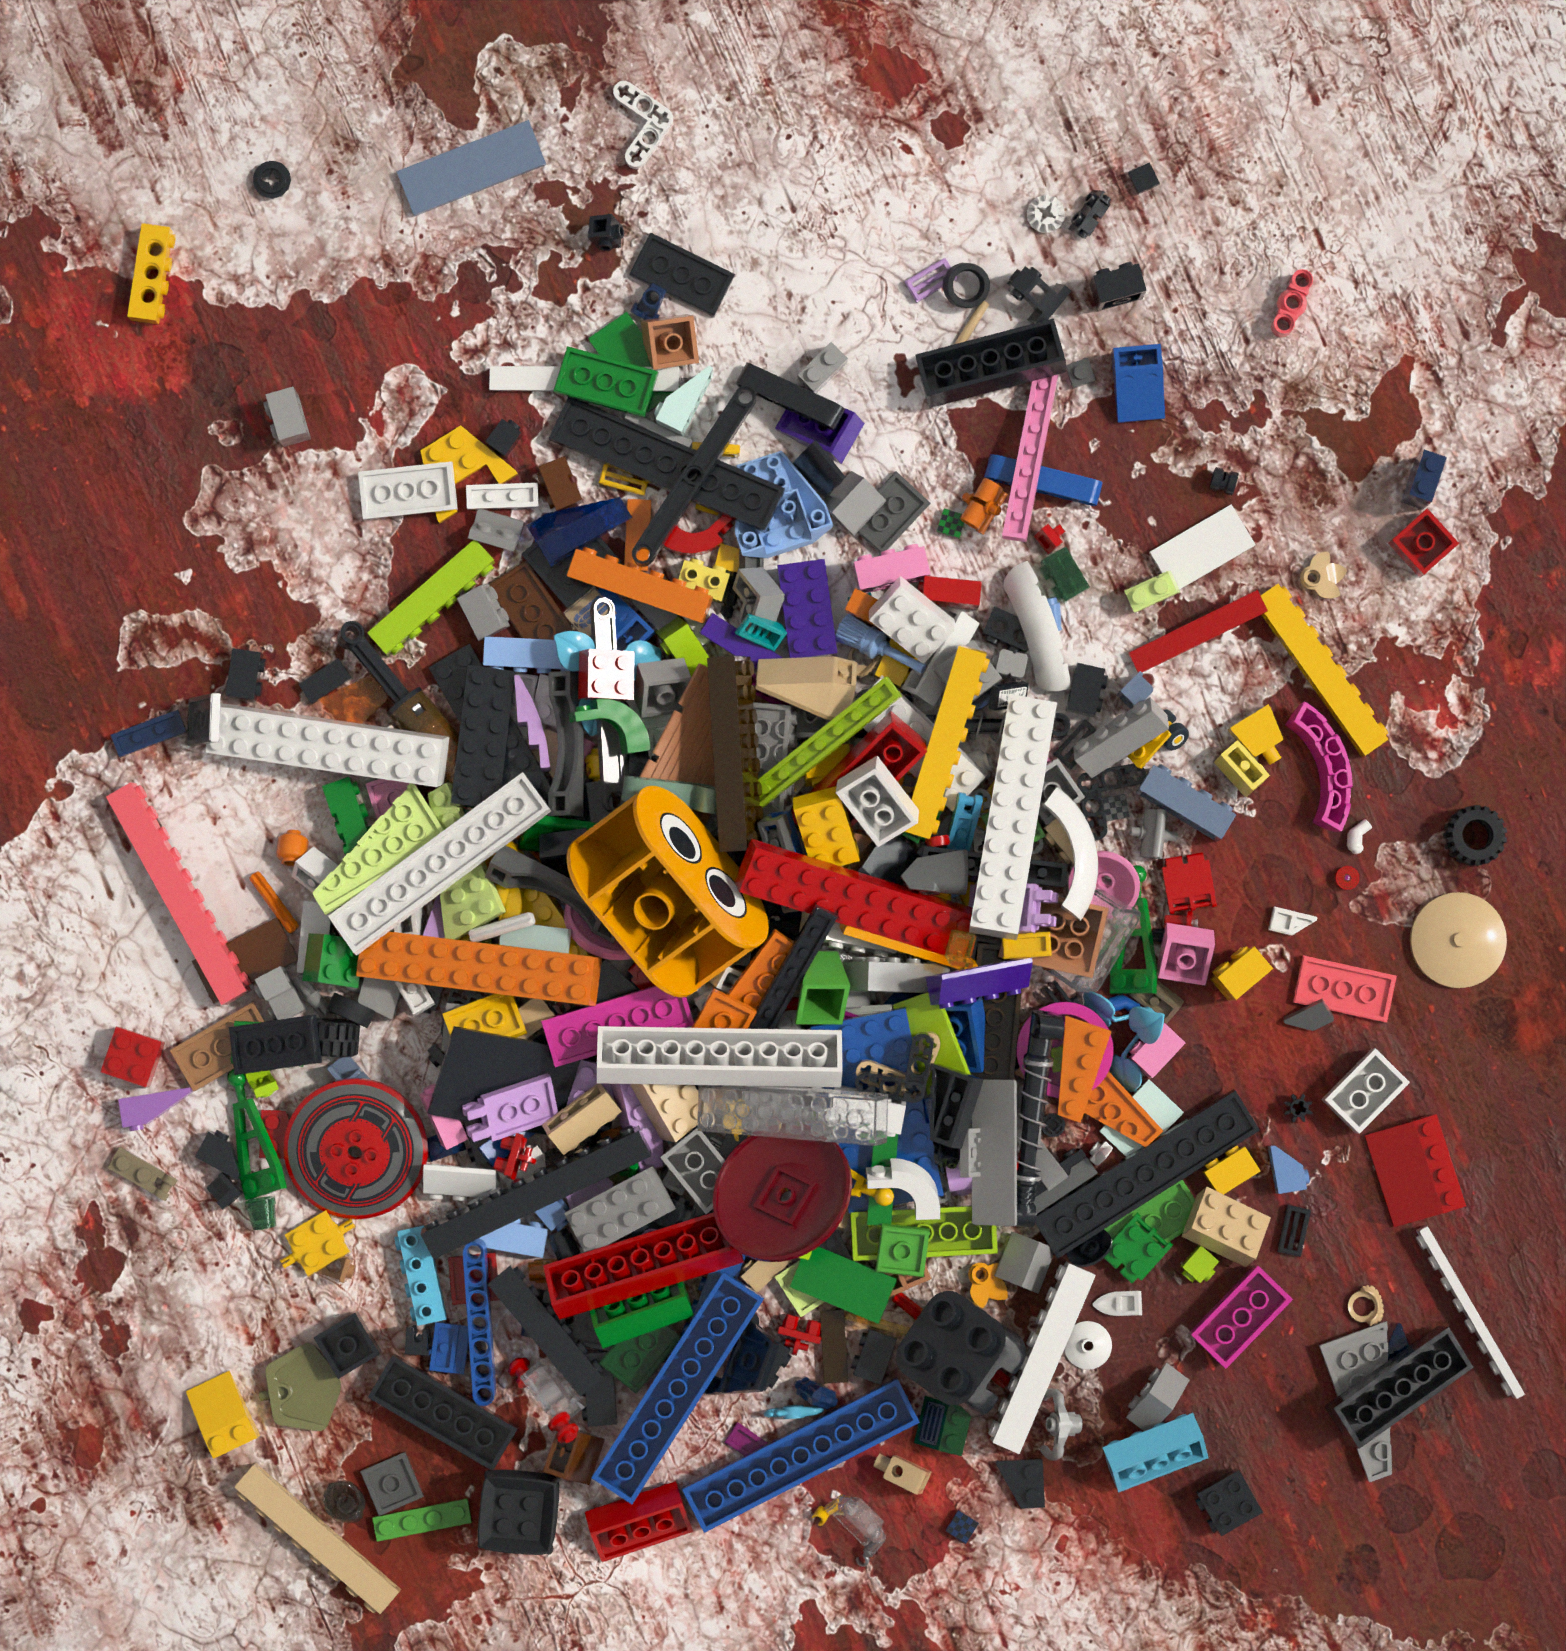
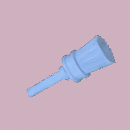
(871, 642)

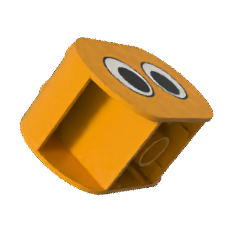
(666, 891)

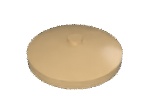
(1458, 940)

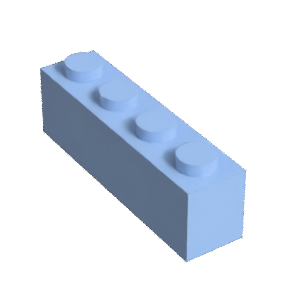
(521, 654)
(519, 1238)

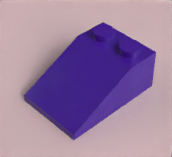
(834, 443)

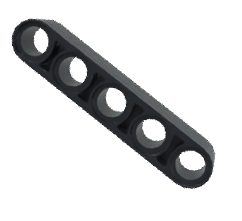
(791, 396)

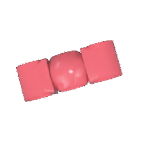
(1299, 294)

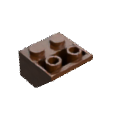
(574, 1459)

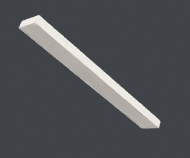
(544, 378)

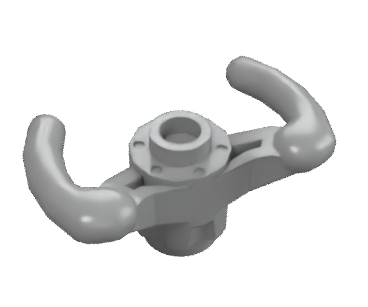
(1060, 1424)

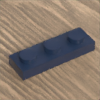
(149, 733)

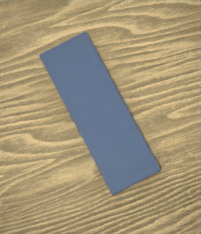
(471, 168)

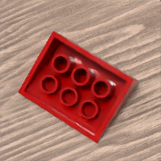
(1415, 1170)

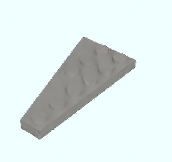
(1348, 1362)

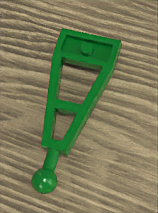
(1137, 980)
(265, 1180)

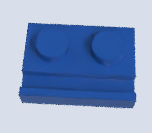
(449, 1348)

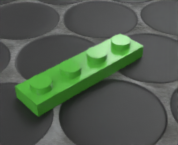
(422, 1519)

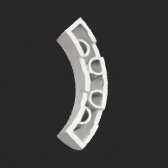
(1038, 628)
(1083, 850)

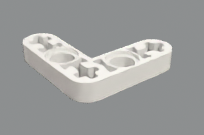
(651, 125)

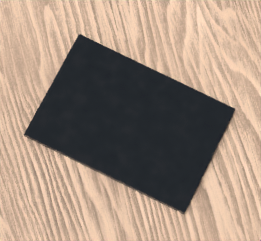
(487, 1062)

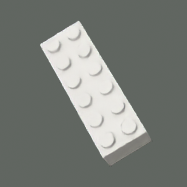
(966, 774)

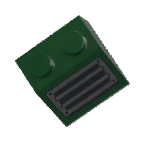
(941, 1427)

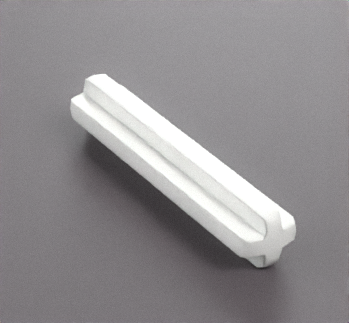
(502, 927)

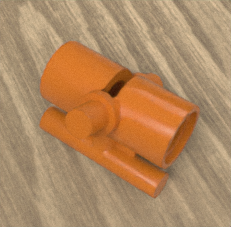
(983, 505)

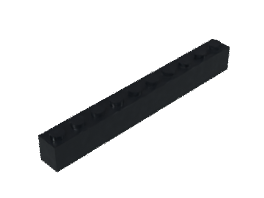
(535, 1192)

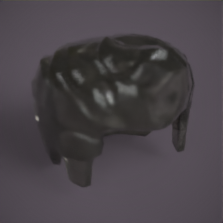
(344, 1501)

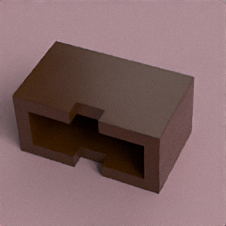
(556, 477)

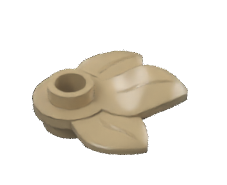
(1326, 575)

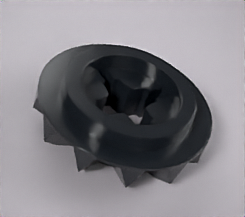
(264, 171)

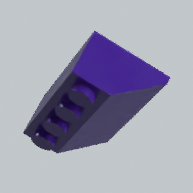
(979, 981)

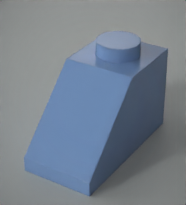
(1287, 1172)

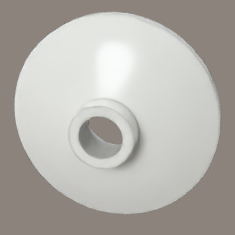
(1101, 1342)

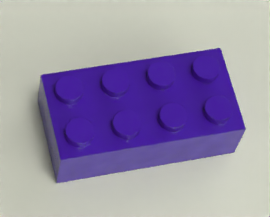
(807, 609)

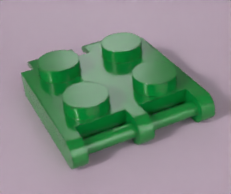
(1136, 1249)

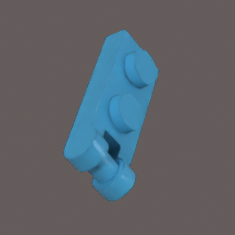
(964, 821)

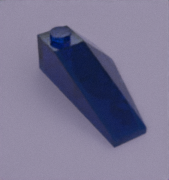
(573, 528)

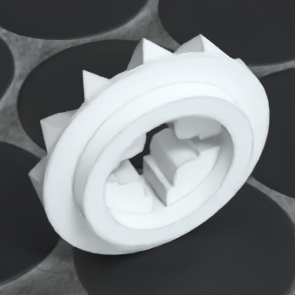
(1048, 224)

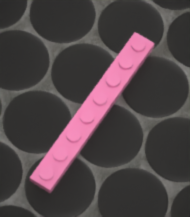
(1029, 459)

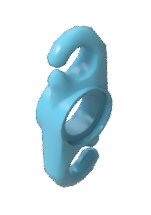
(793, 1411)

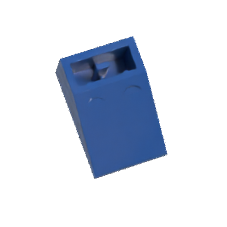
(1138, 383)
(628, 623)

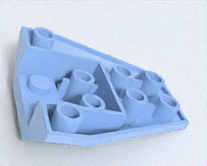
(798, 518)

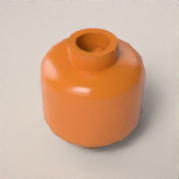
(291, 847)

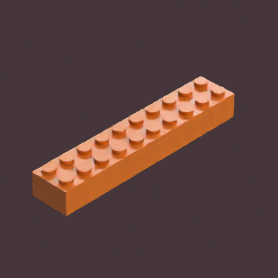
(482, 968)

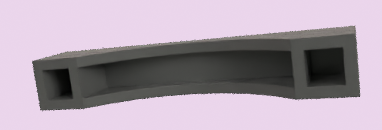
(566, 791)
(519, 871)

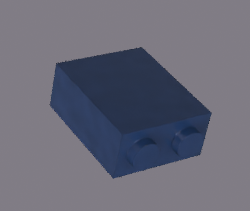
(1423, 479)

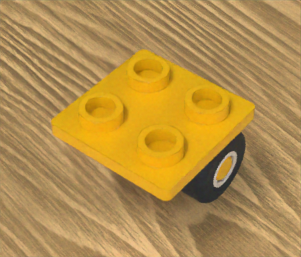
(1171, 739)

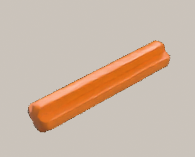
(274, 902)

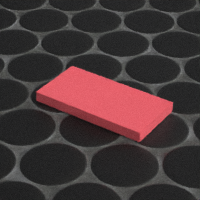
(1345, 988)

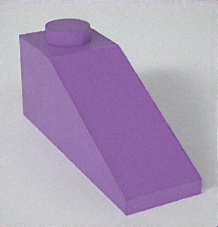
(146, 1108)

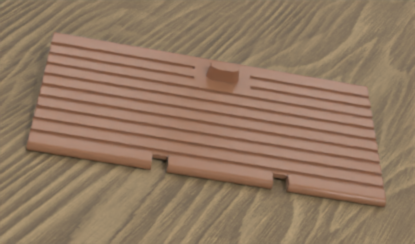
(686, 742)

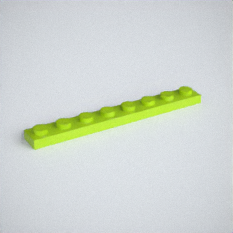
(827, 739)

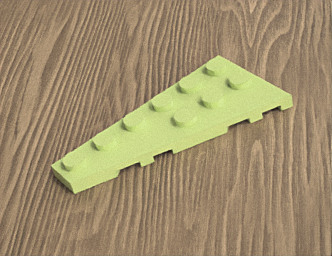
(386, 844)
(472, 898)

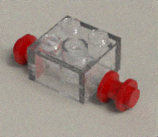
(552, 1393)

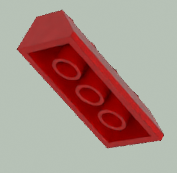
(628, 1527)

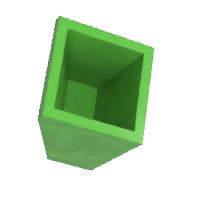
(823, 991)

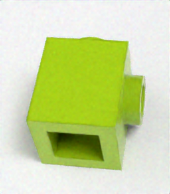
(1199, 1265)

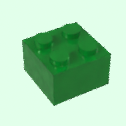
(330, 961)

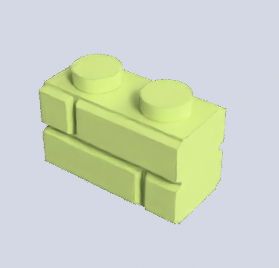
(1152, 591)

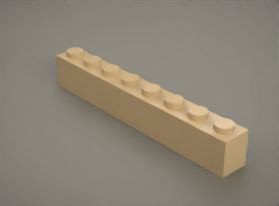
(317, 1538)

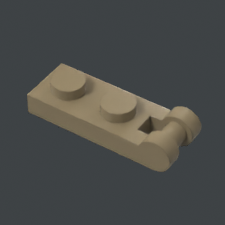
(141, 1173)

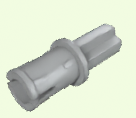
(312, 995)

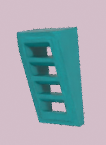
(772, 641)

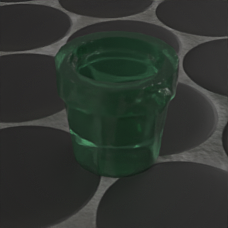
(261, 1212)

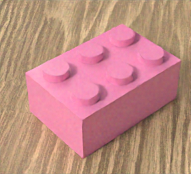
(882, 571)

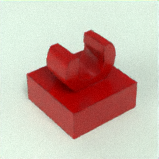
(1050, 538)

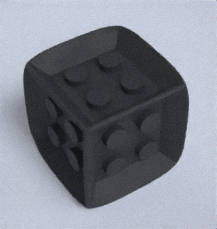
(518, 1512)

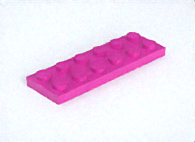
(575, 1033)

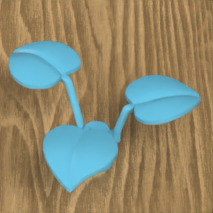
(571, 642)
(1142, 1020)

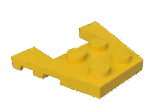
(467, 457)

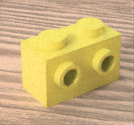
(713, 579)
(1241, 768)

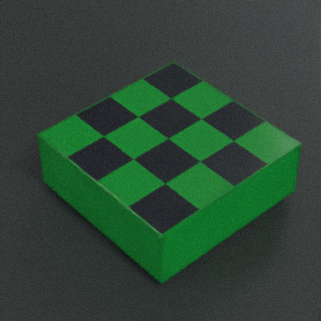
(950, 523)

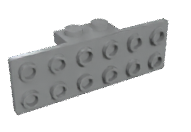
(991, 1154)

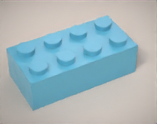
(1155, 1452)

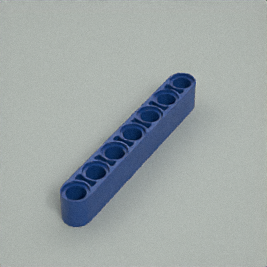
(475, 1332)

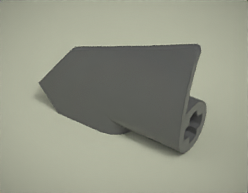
(939, 874)

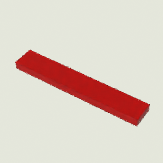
(1198, 631)

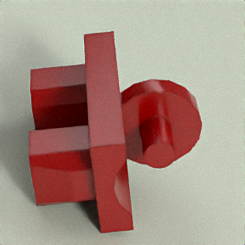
(510, 1166)
(811, 1333)

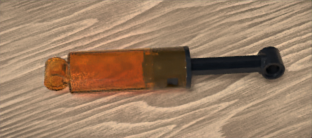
(411, 710)

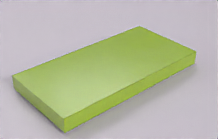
(928, 1017)

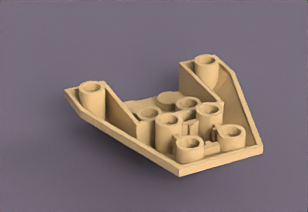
(810, 683)

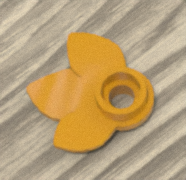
(988, 1286)

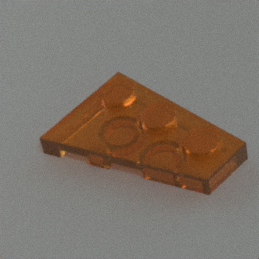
(356, 701)

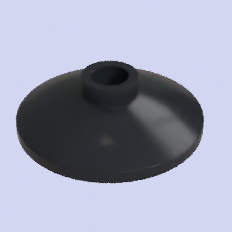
(1091, 1250)

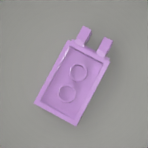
(1030, 916)
(512, 1109)

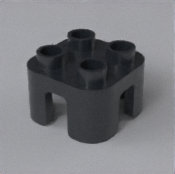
(957, 1351)

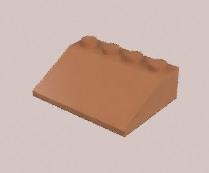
(1073, 942)

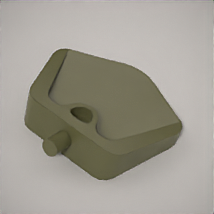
(302, 1389)

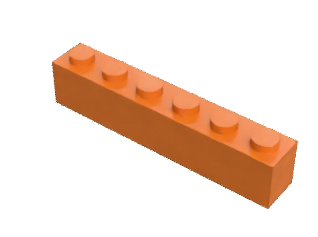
(640, 586)

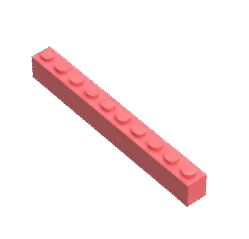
(178, 893)

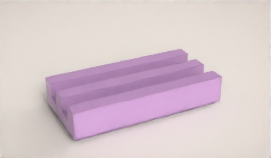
(913, 290)

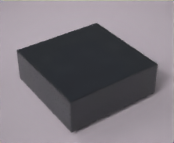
(1143, 178)

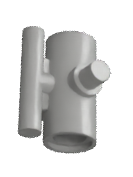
(1153, 833)

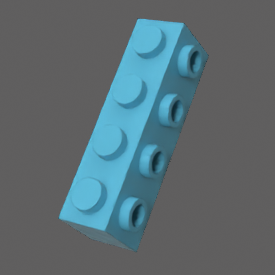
(422, 1277)

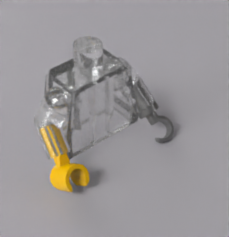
(858, 1520)

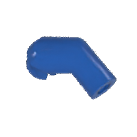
(1123, 1002)

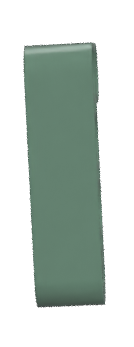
(695, 795)

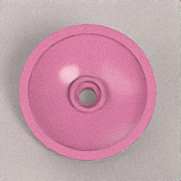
(1123, 876)

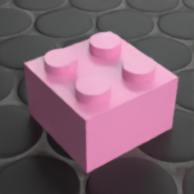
(1185, 954)
(1154, 1056)

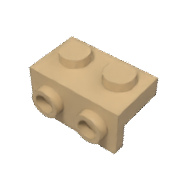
(760, 1273)

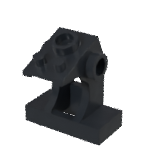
(1024, 281)

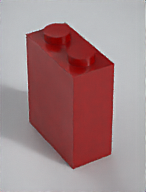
(951, 592)

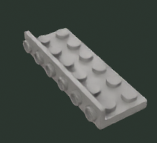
(776, 741)

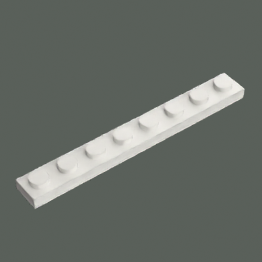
(1474, 1322)

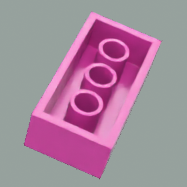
(1240, 1316)

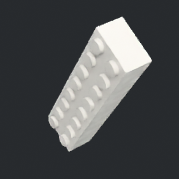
(1042, 1357)

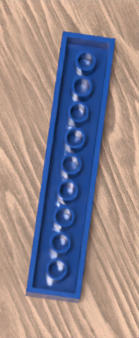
(678, 1387)
(800, 1455)

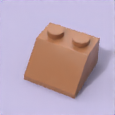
(670, 341)

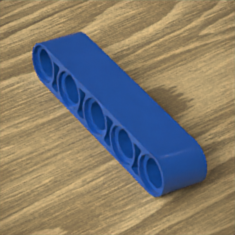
(1050, 481)

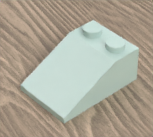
(682, 404)

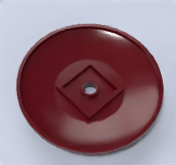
(751, 1189)

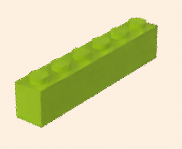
(431, 598)

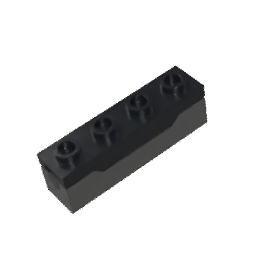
(1078, 1170)

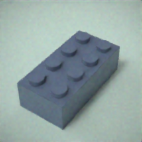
(1186, 803)

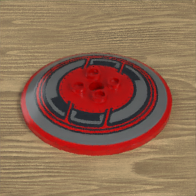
(363, 1116)

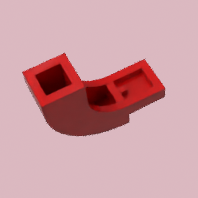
(698, 543)

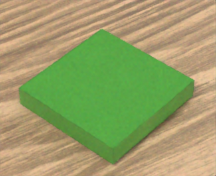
(902, 1250)

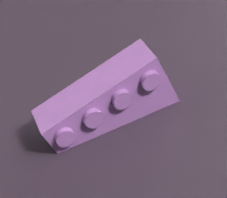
(635, 1115)

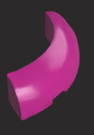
(1331, 763)

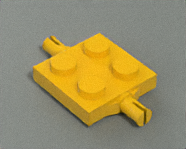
(317, 1243)

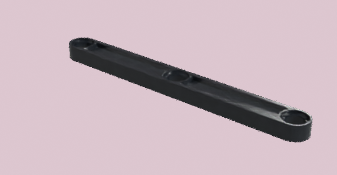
(686, 490)

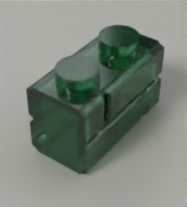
(1064, 575)

